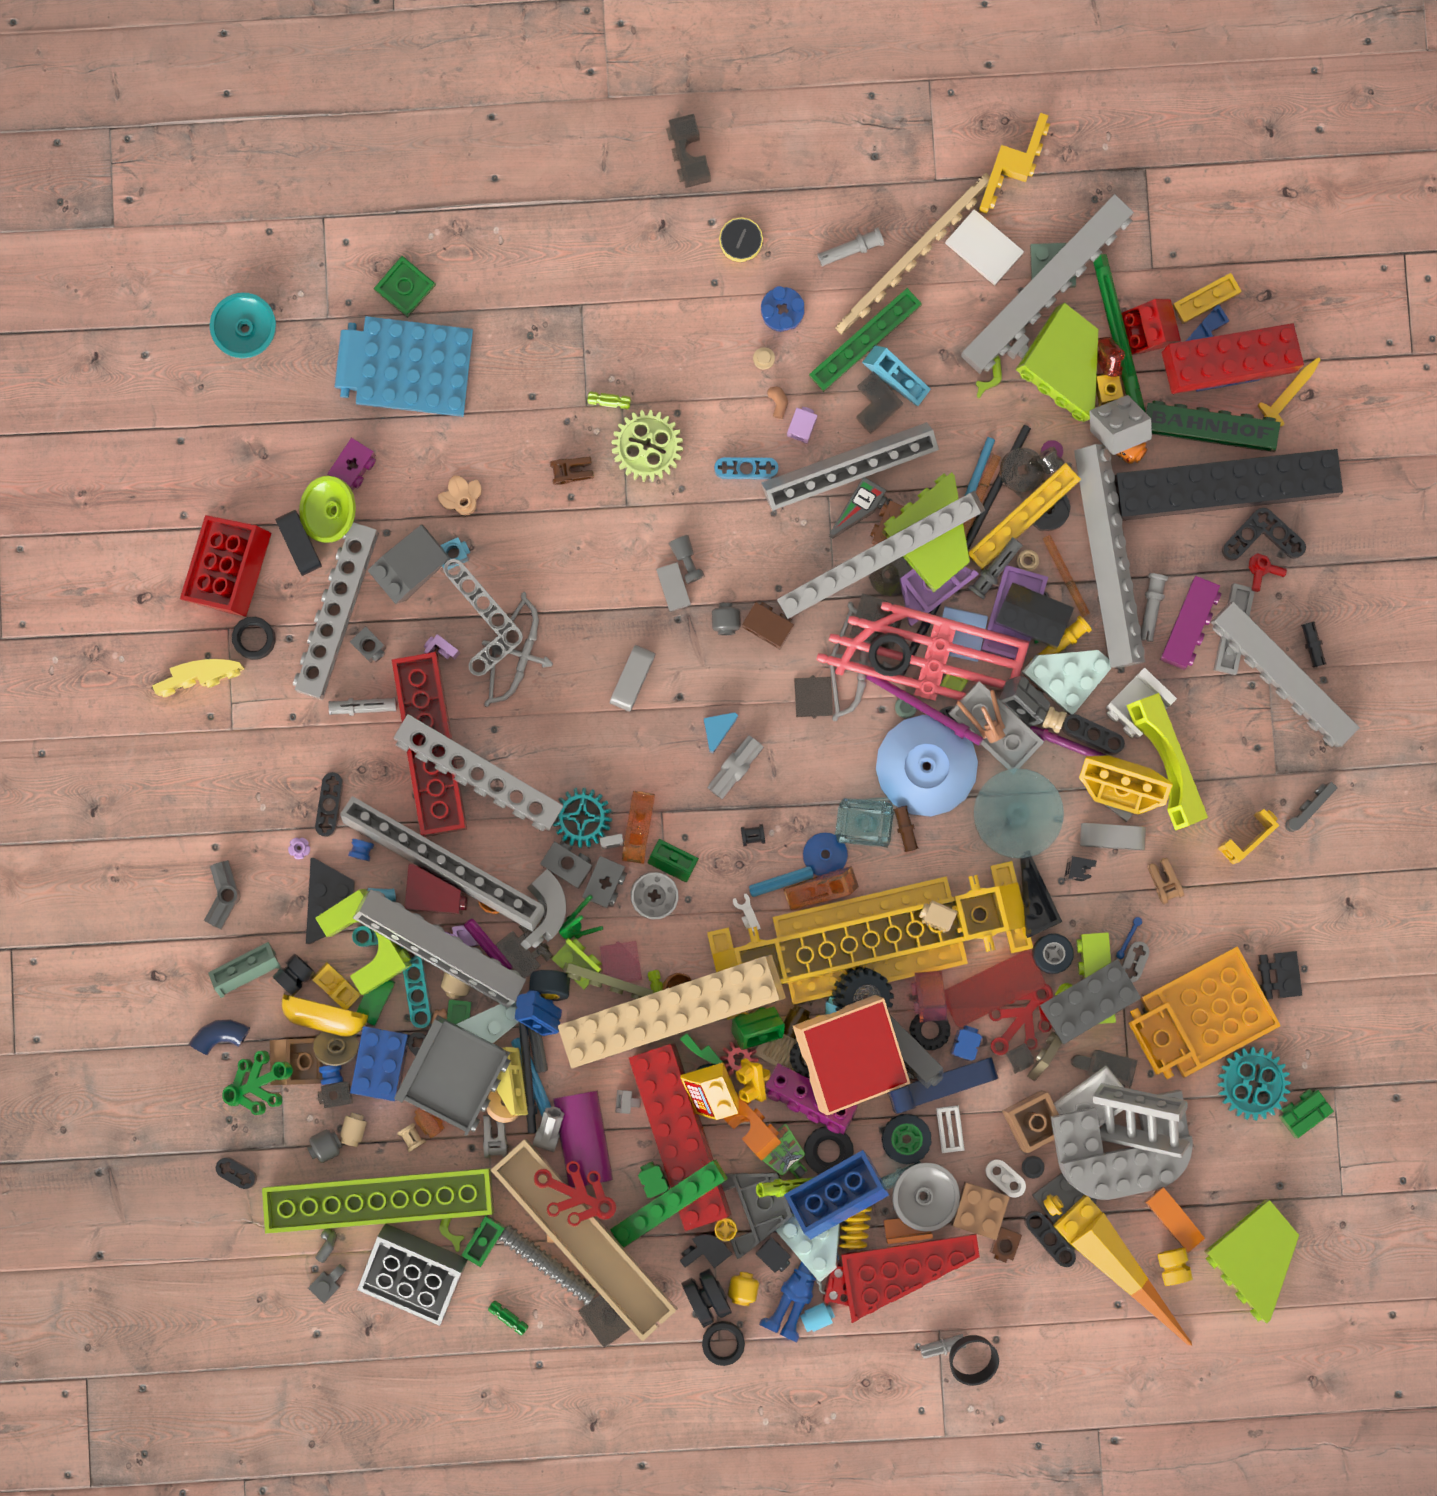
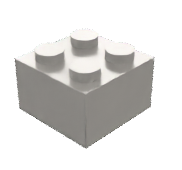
(1120, 424)

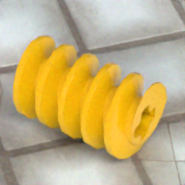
(854, 1230)

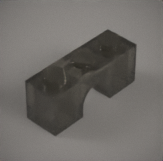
(692, 169)

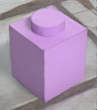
(802, 424)

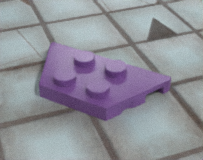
(920, 596)

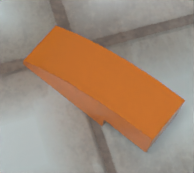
(1174, 1219)

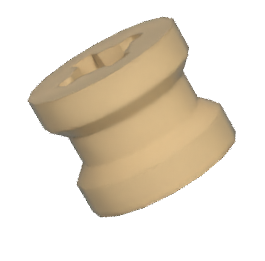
(1054, 719)

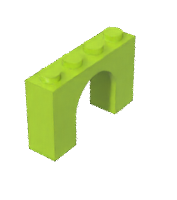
(390, 956)

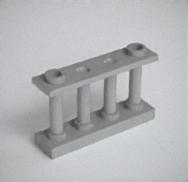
(1147, 1104)

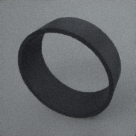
(982, 1376)

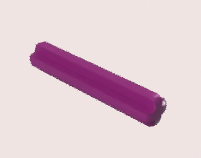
(486, 943)

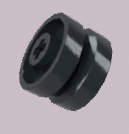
(709, 1296)

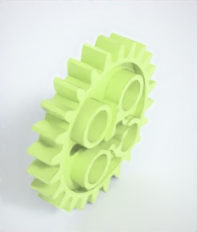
(639, 464)

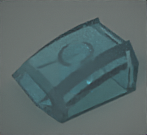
(864, 822)

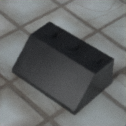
(1034, 615)

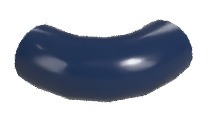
(218, 1032)

